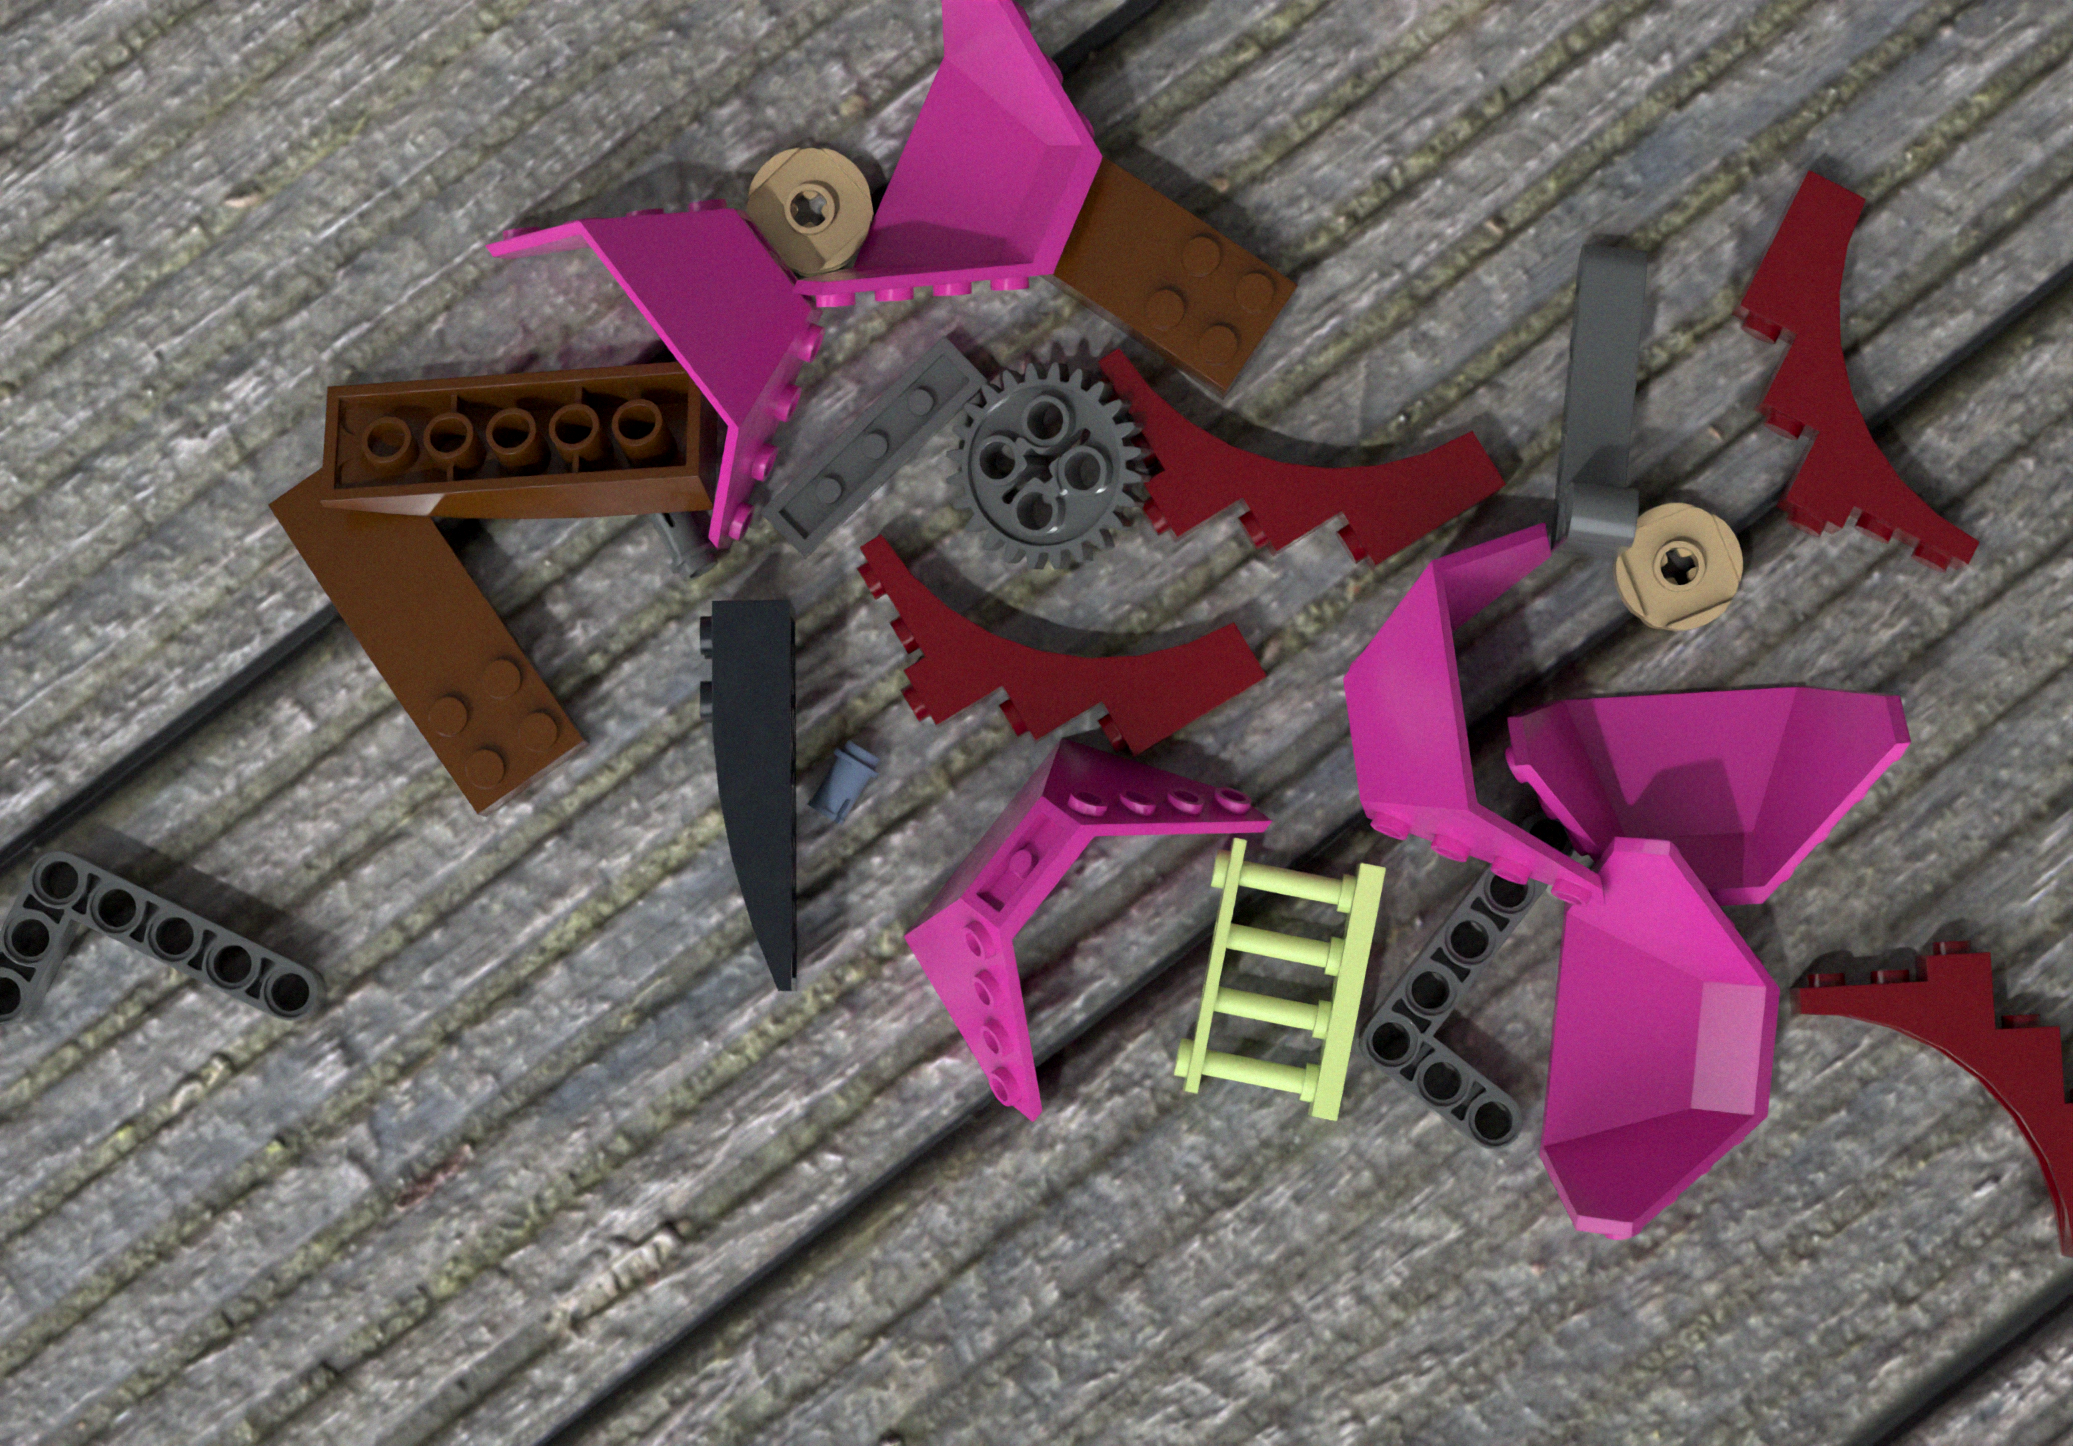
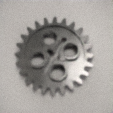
(1016, 420)

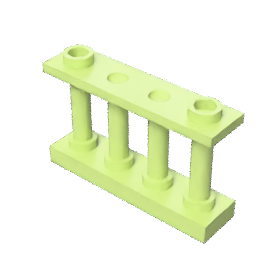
(1328, 1020)

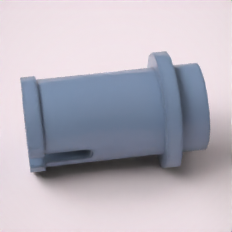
(844, 782)

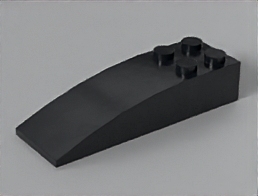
(755, 762)

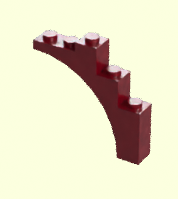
(1809, 393)
(1378, 505)
(964, 665)
(1955, 1015)

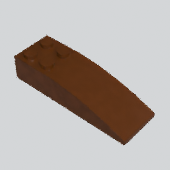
(1169, 280)
(523, 445)
(435, 644)

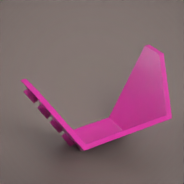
(984, 174)
(722, 311)
(1413, 726)
(1723, 774)
(971, 922)
(1652, 1041)

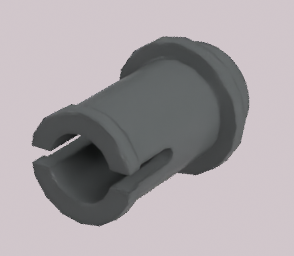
(685, 544)

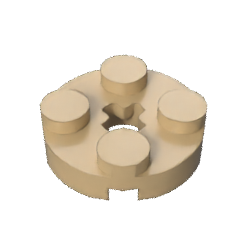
(812, 174)
(1711, 583)

